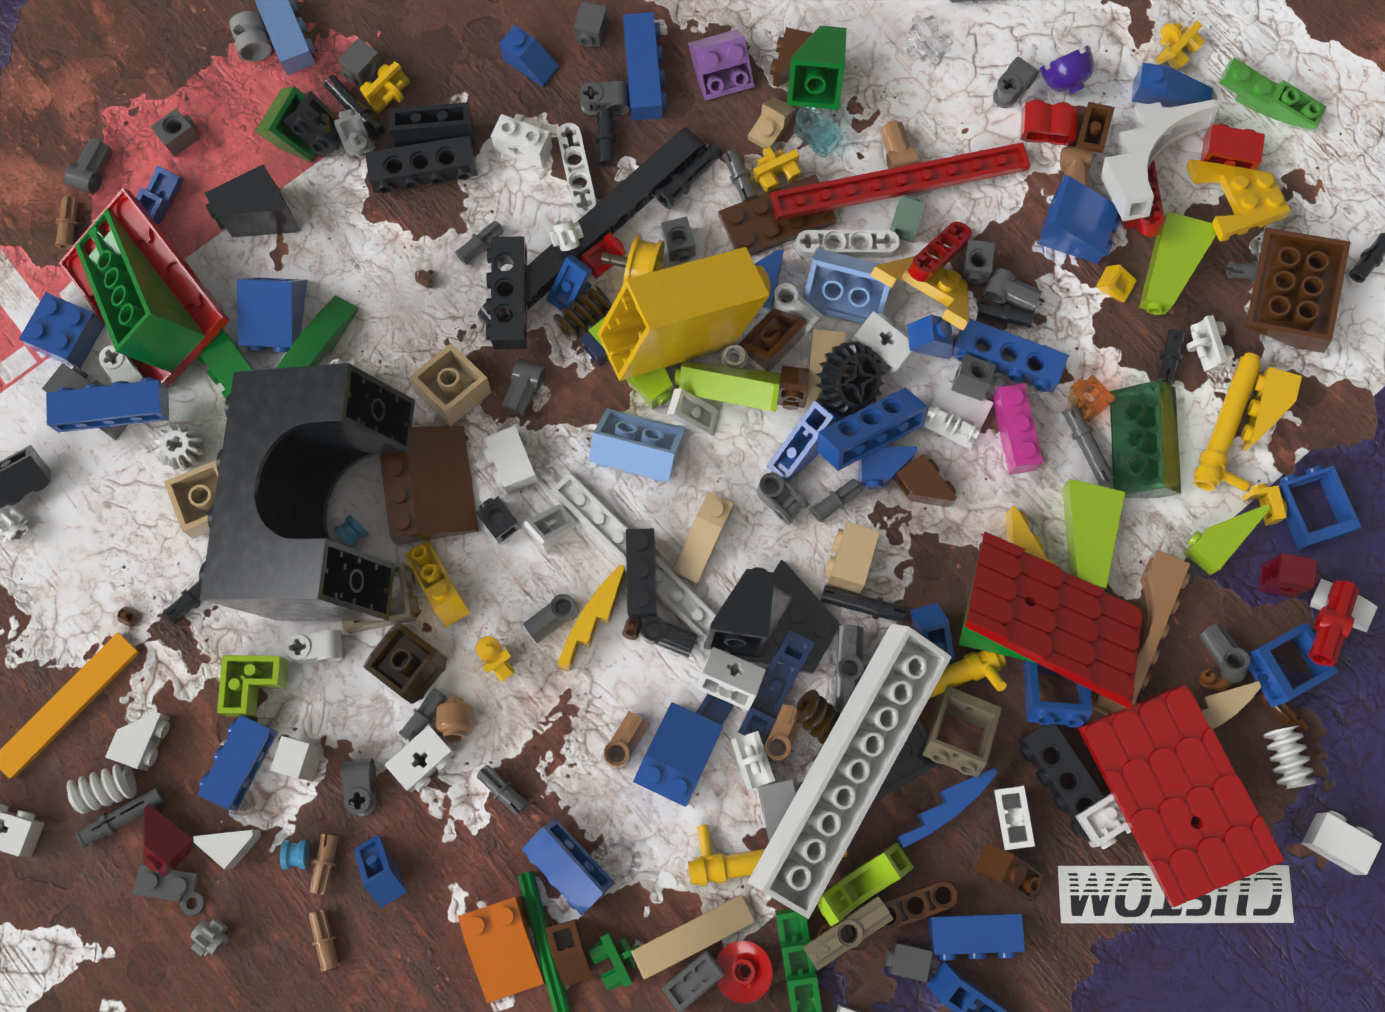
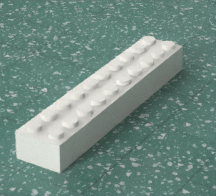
(849, 770)

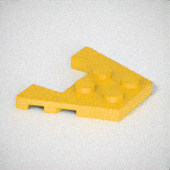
(1250, 193)
(944, 287)

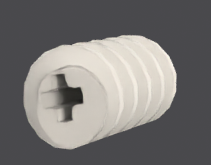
(1289, 757)
(102, 790)

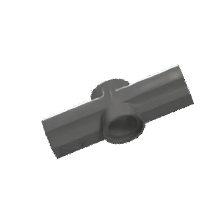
(849, 651)

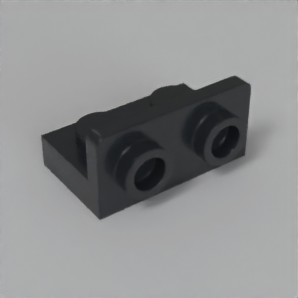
(315, 125)

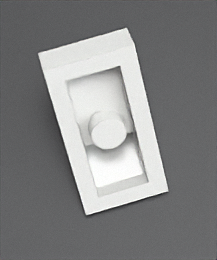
(692, 412)

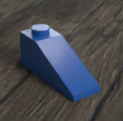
(1168, 86)
(802, 442)
(961, 993)

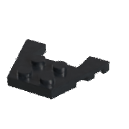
(804, 616)

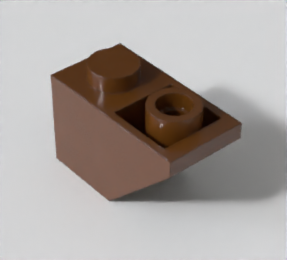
(786, 47)
(793, 387)
(924, 484)
(1009, 872)
(569, 952)

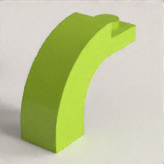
(863, 883)

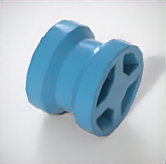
(351, 531)
(295, 854)

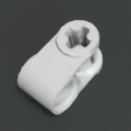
(119, 371)
(320, 646)

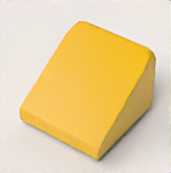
(1116, 282)

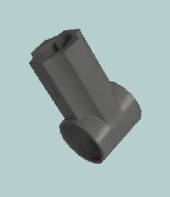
(87, 171)
(1006, 289)
(525, 380)
(548, 618)
(1225, 651)

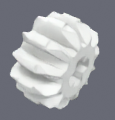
(178, 457)

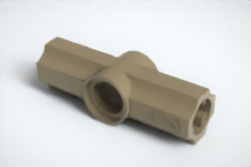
(864, 920)

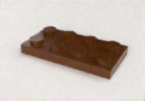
(755, 226)

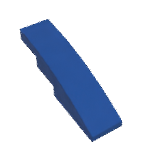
(159, 193)
(953, 802)

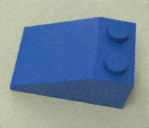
(678, 754)

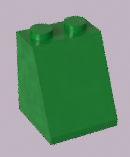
(818, 70)

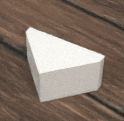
(550, 526)
(229, 847)

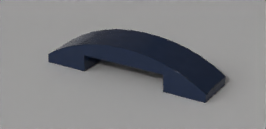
(776, 684)

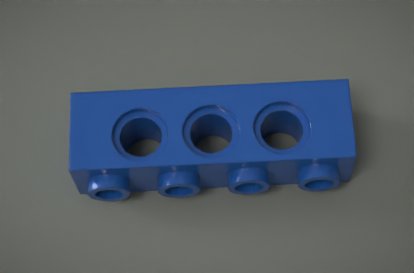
(1022, 350)
(871, 428)

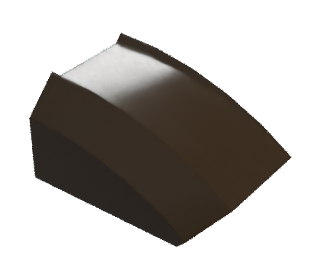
(405, 663)

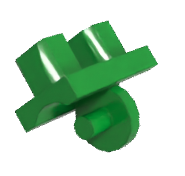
(619, 974)

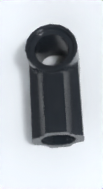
(671, 638)

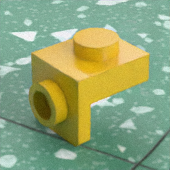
(1271, 497)

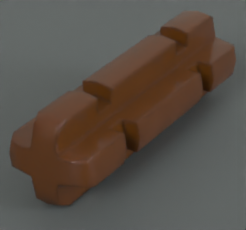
(1286, 714)

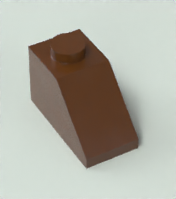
(1095, 127)

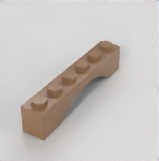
(1161, 586)

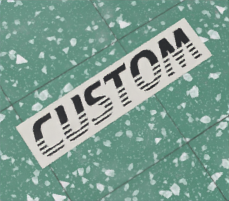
(1135, 896)

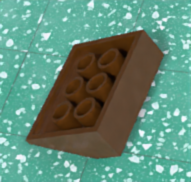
(1298, 288)
(429, 487)

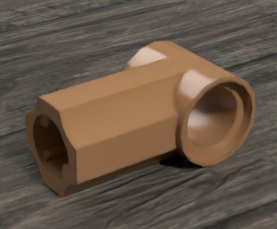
(897, 145)
(1076, 164)
(784, 732)
(626, 738)

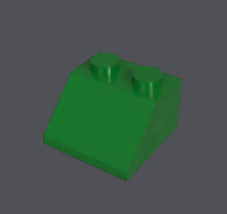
(277, 132)

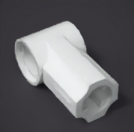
(797, 306)

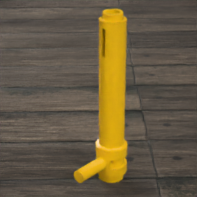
(1214, 459)
(972, 667)
(720, 867)

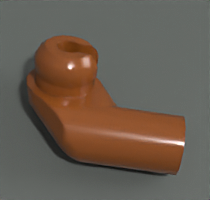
(1214, 681)

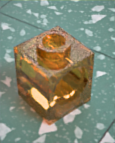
(1101, 395)

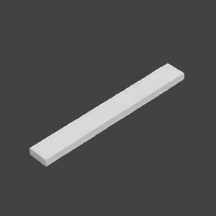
(612, 534)

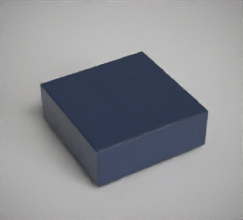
(594, 349)

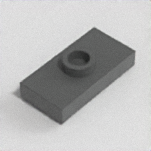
(693, 981)

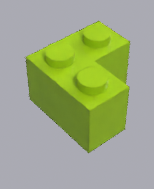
(242, 678)

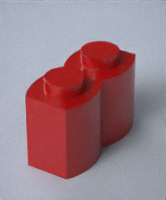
(1049, 122)

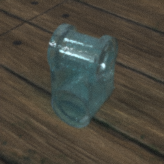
(816, 131)

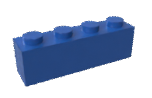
(642, 66)
(107, 405)

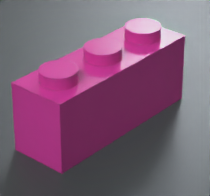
(1017, 429)

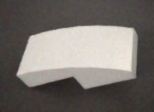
(1362, 612)

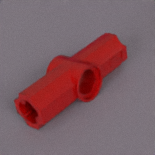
(1334, 623)

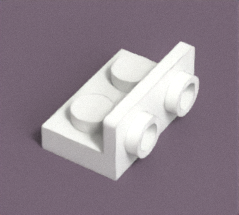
(1103, 822)

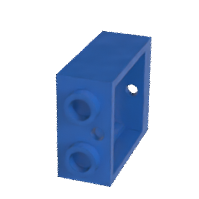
(1337, 500)
(1276, 686)
(1053, 712)

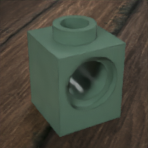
(907, 218)

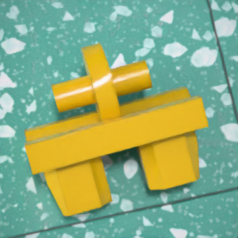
(1177, 40)
(385, 87)
(774, 165)
(494, 657)

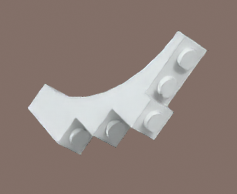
(1150, 133)

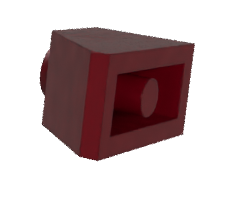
(163, 842)

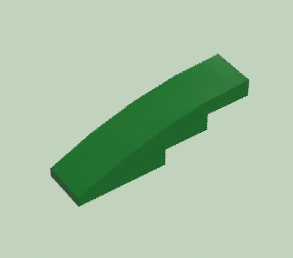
(320, 334)
(798, 968)

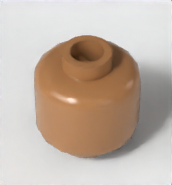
(454, 719)

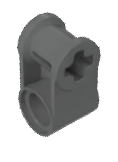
(1014, 82)
(605, 97)
(782, 499)
(358, 782)

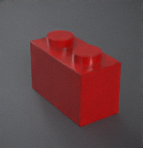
(1233, 146)

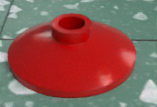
(737, 985)

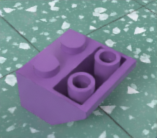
(721, 64)

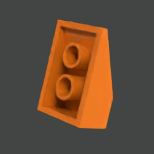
(501, 949)

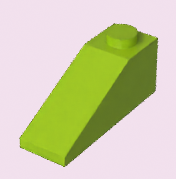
(1217, 543)

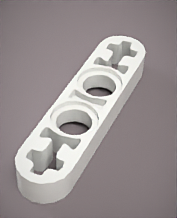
(576, 171)
(846, 238)

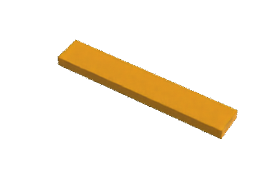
(66, 705)

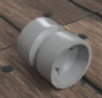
(250, 36)

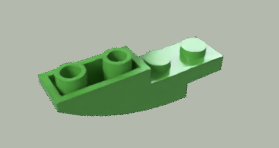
(1271, 99)

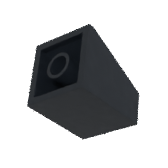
(251, 206)
(745, 616)

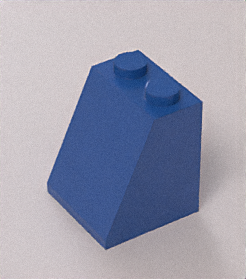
(1079, 222)
(270, 312)

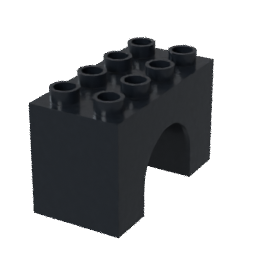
(279, 461)

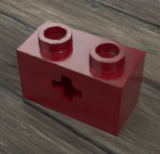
(1288, 575)

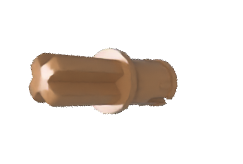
(66, 223)
(324, 864)
(323, 940)

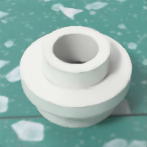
(737, 351)

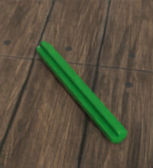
(538, 924)

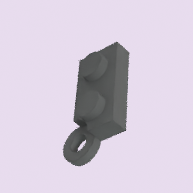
(175, 886)

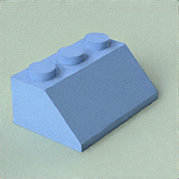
(843, 286)
(636, 445)

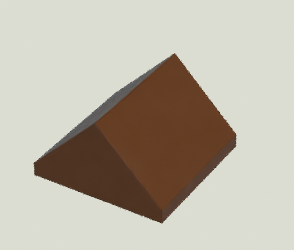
(773, 338)

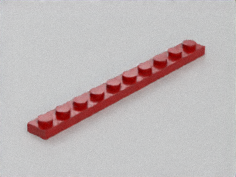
(899, 181)

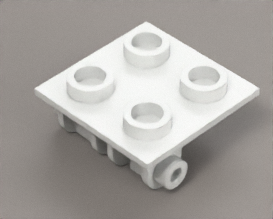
(956, 415)

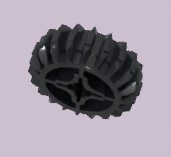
(850, 378)

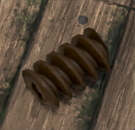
(582, 313)
(816, 715)

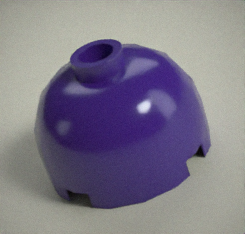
(1069, 71)

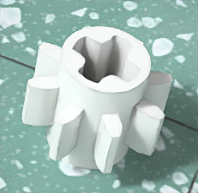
(566, 234)
(12, 525)

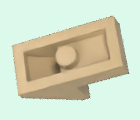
(771, 123)

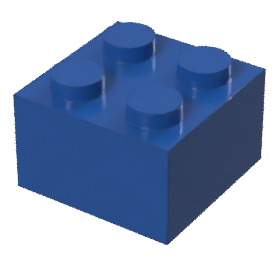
(62, 330)

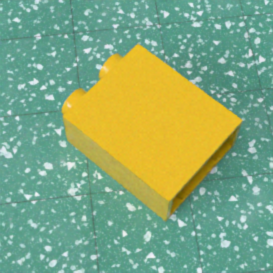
(682, 312)

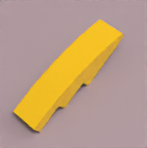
(597, 609)

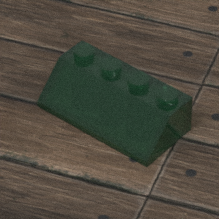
(1145, 440)

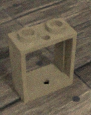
(410, 604)
(980, 714)

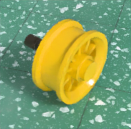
(642, 258)

